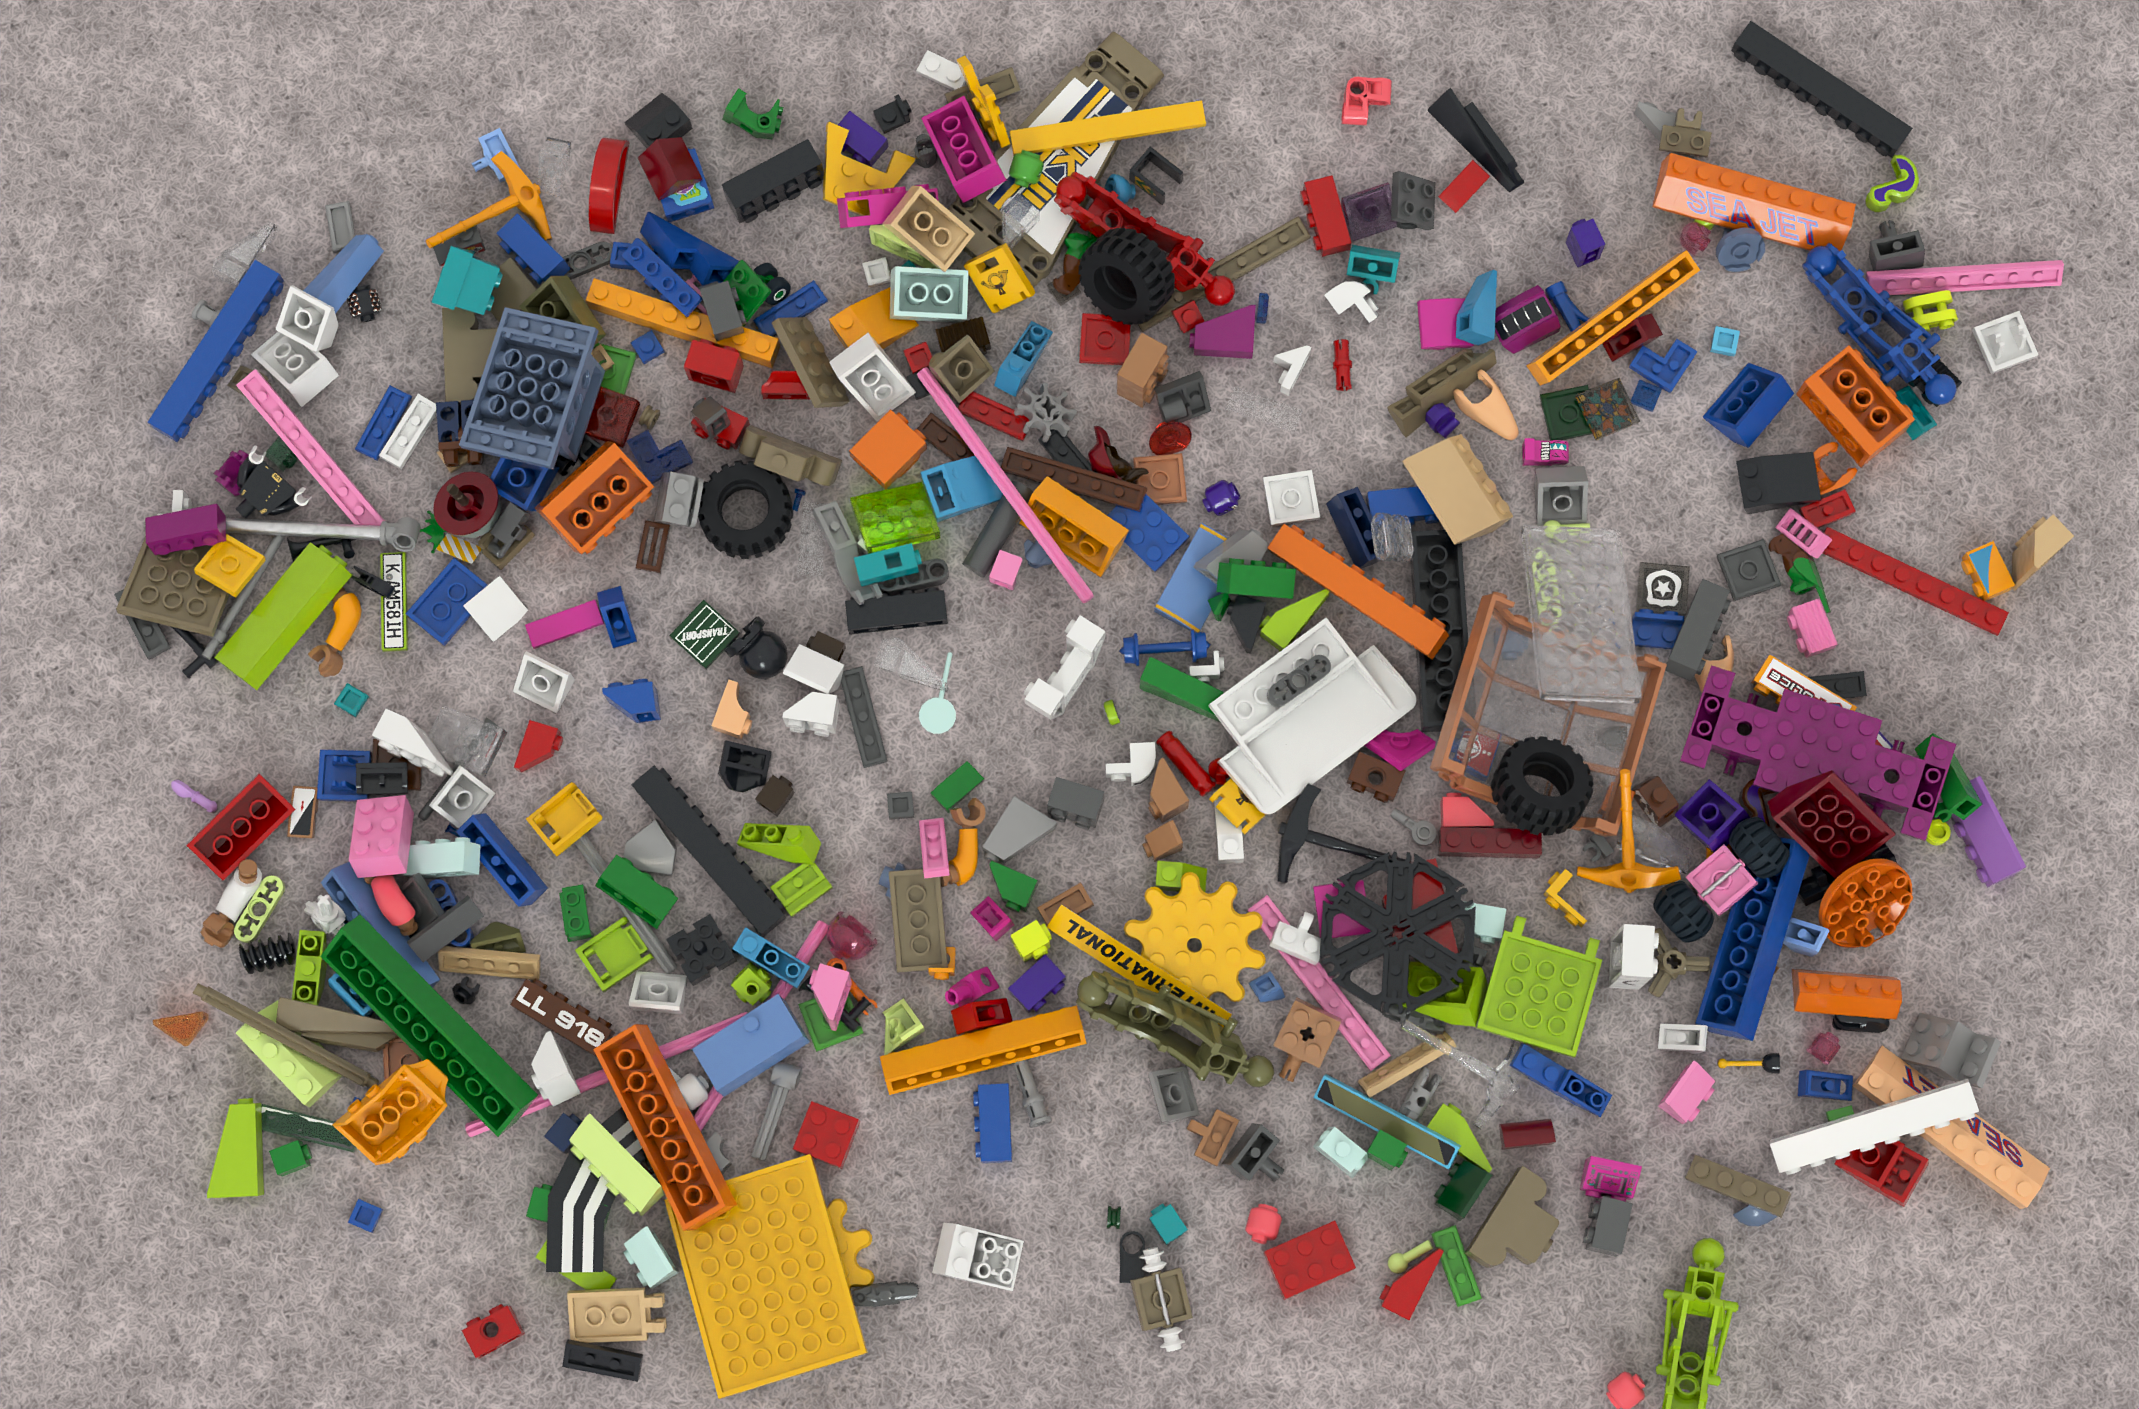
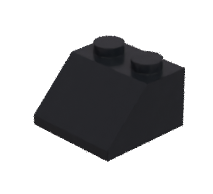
(659, 120)

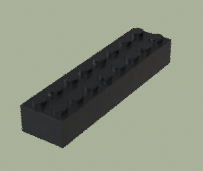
(1440, 592)

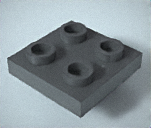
(1412, 201)
(1183, 398)

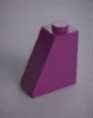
(1226, 335)

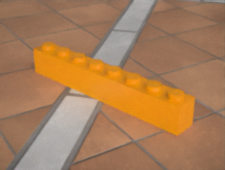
(1613, 318)
(669, 320)
(982, 1050)

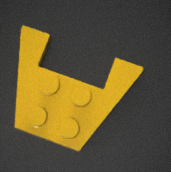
(984, 103)
(849, 175)

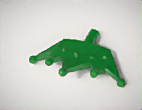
(434, 531)

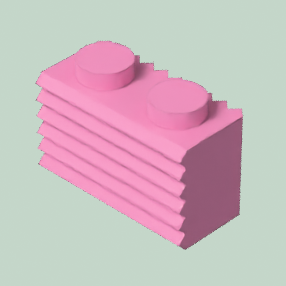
(1811, 628)

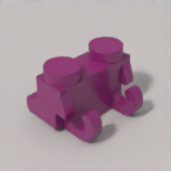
(229, 470)

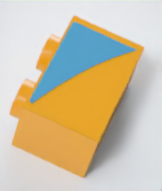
(1987, 571)

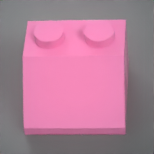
(831, 992)
(1687, 1093)

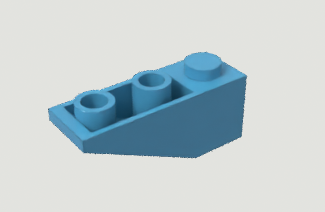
(1477, 314)
(1022, 359)
(770, 958)

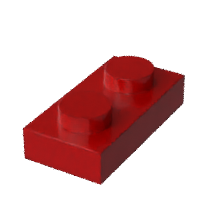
(1828, 510)

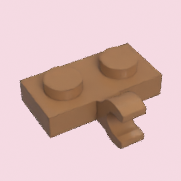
(1074, 899)
(1214, 1137)

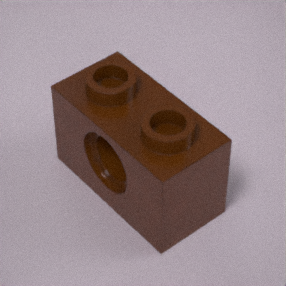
(1367, 765)

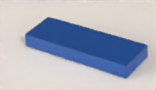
(796, 305)
(383, 422)

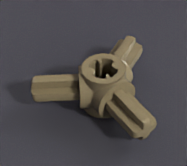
(1665, 972)

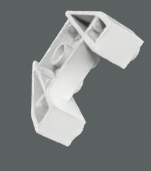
(1083, 647)

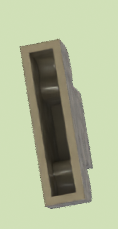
(464, 353)
(788, 457)
(1515, 1224)

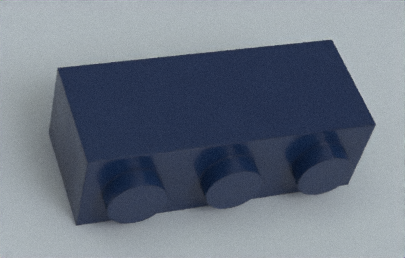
(1354, 526)

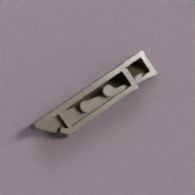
(1438, 387)
(334, 1026)

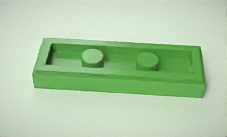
(1456, 1266)

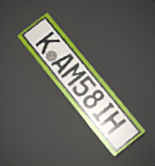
(393, 617)

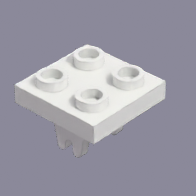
(2005, 342)

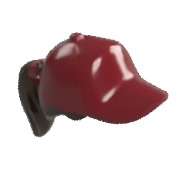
(1108, 462)

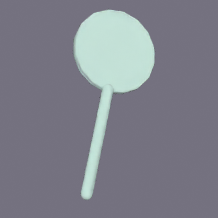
(938, 714)

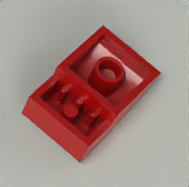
(1886, 1169)

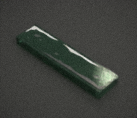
(303, 1127)

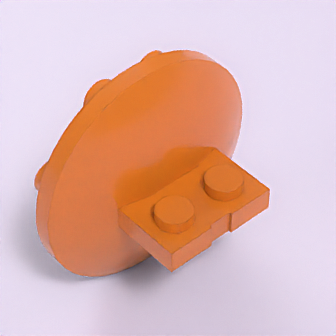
(1865, 898)

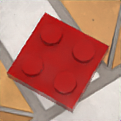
(1103, 340)

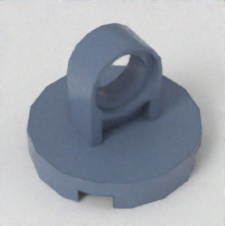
(1739, 248)

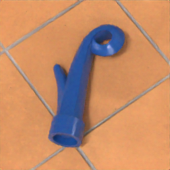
(1567, 309)

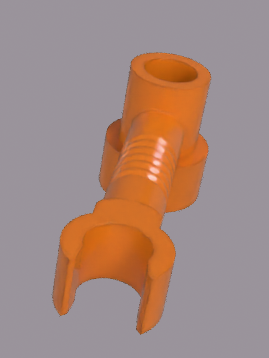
(857, 993)

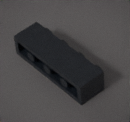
(897, 611)

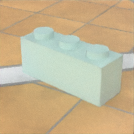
(444, 858)

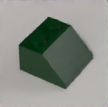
(1462, 1189)

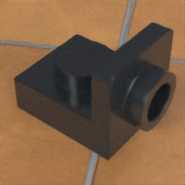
(893, 114)

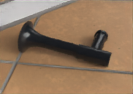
(297, 547)
(198, 649)
(847, 1019)

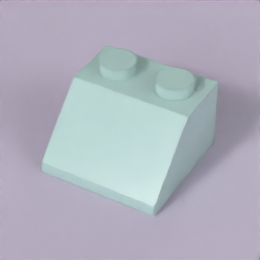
(650, 1258)

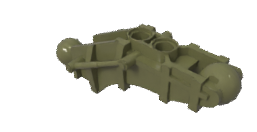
(1145, 1023)

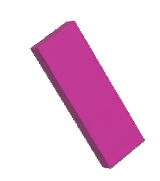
(564, 624)

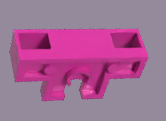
(879, 205)

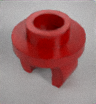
(1217, 772)

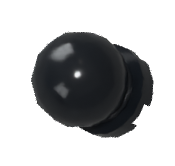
(759, 651)

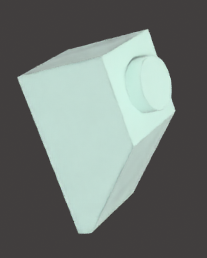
(1488, 923)

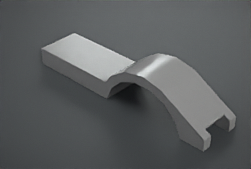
(844, 550)

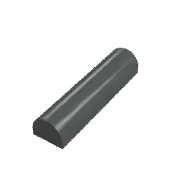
(995, 533)

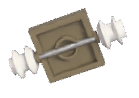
(1161, 1299)

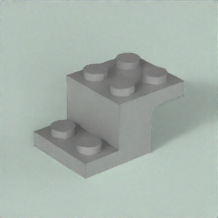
(1950, 1050)

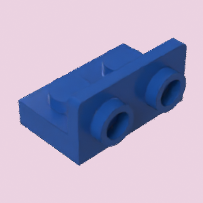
(1656, 629)

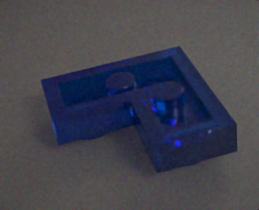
(655, 461)

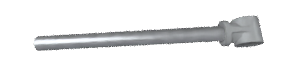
(401, 535)

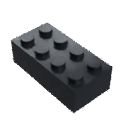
(774, 181)

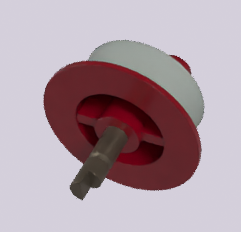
(467, 505)

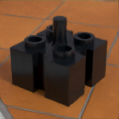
(701, 950)

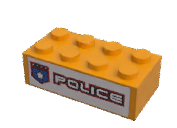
(1776, 676)

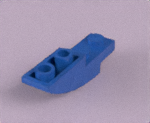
(1560, 1080)

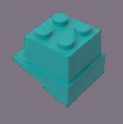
(467, 282)

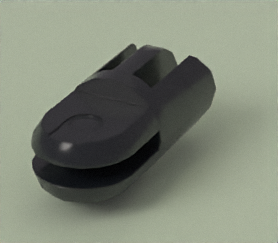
(1860, 1024)

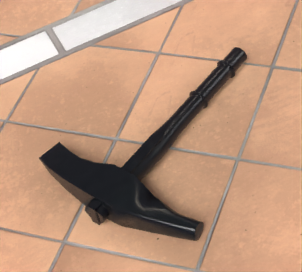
(1296, 833)

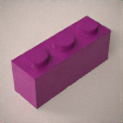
(185, 529)

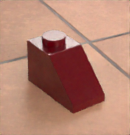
(1632, 337)

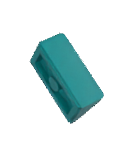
(1923, 420)

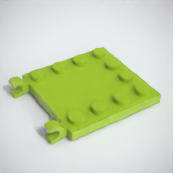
(1540, 992)

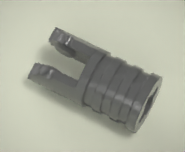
(925, 153)

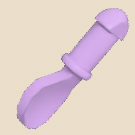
(185, 791)

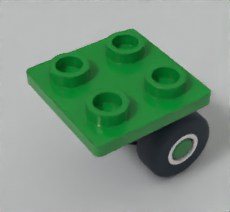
(757, 286)

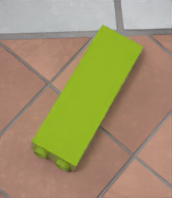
(284, 615)

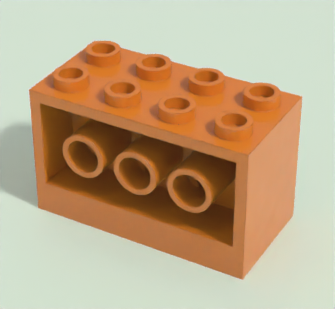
(1855, 405)
(581, 487)

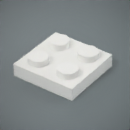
(1291, 498)

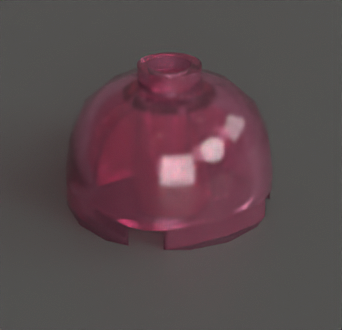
(849, 938)

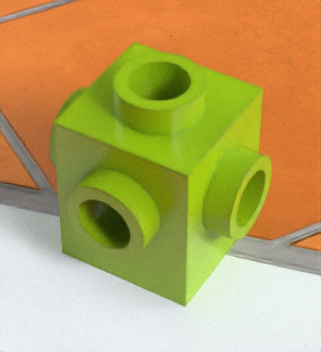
(750, 976)

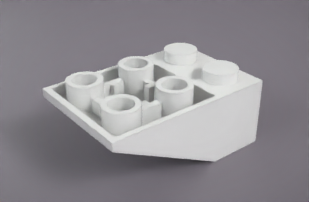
(406, 739)
(977, 1256)

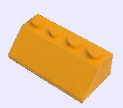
(1077, 526)

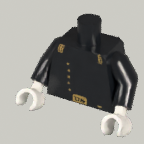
(265, 488)

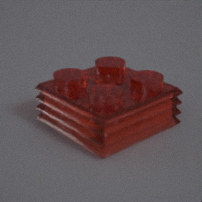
(624, 412)

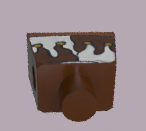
(1656, 800)

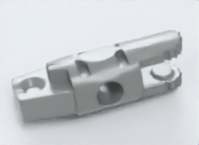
(1410, 1106)

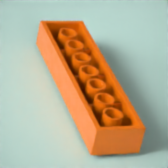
(665, 1127)

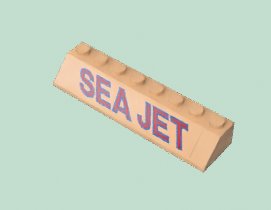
(1969, 1142)

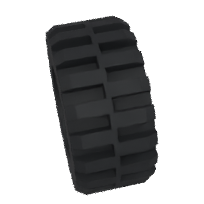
(1144, 264)
(753, 540)
(1557, 765)

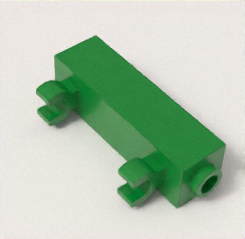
(1957, 790)

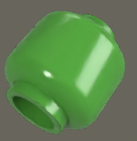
(1026, 168)

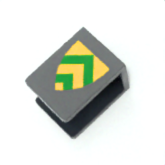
(1161, 162)

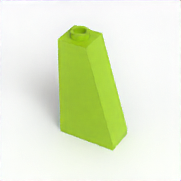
(240, 1153)

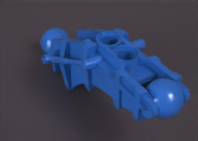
(1822, 262)

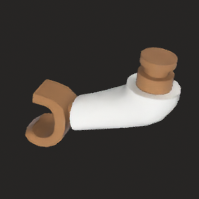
(239, 891)

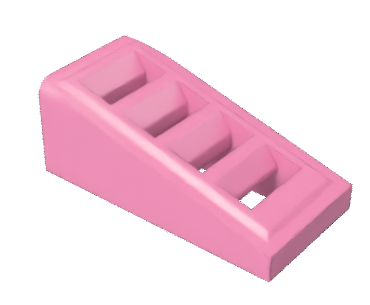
(1814, 544)

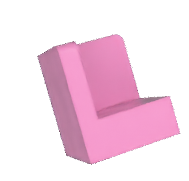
(1005, 570)

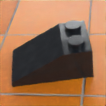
(1778, 481)

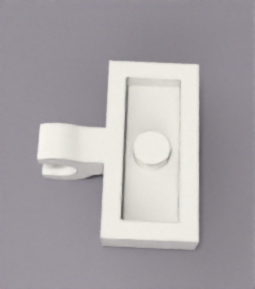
(1297, 940)

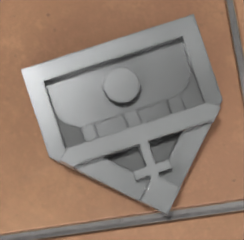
(651, 850)

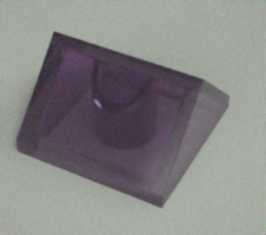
(1368, 211)

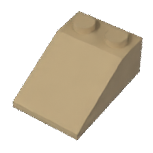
(928, 227)

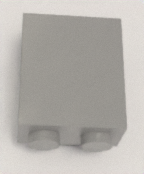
(678, 499)

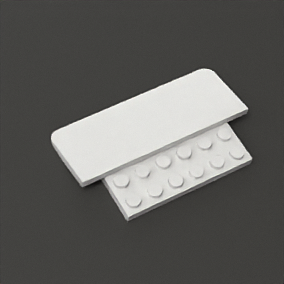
(1319, 725)

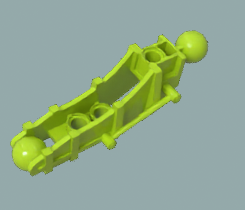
(1705, 1283)

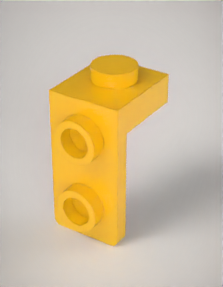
(1557, 882)

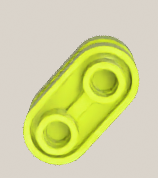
(1943, 317)

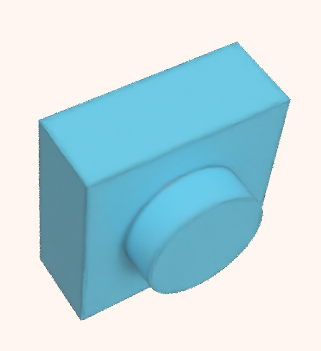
(1724, 341)

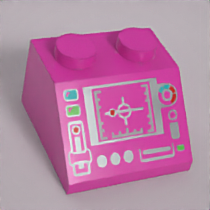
(1609, 1178)

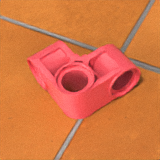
(1374, 92)

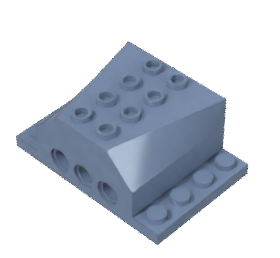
(535, 390)

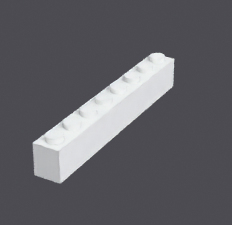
(1874, 1126)

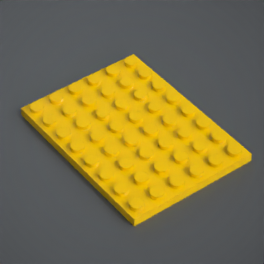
(769, 1281)

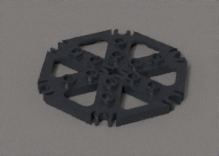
(1398, 909)

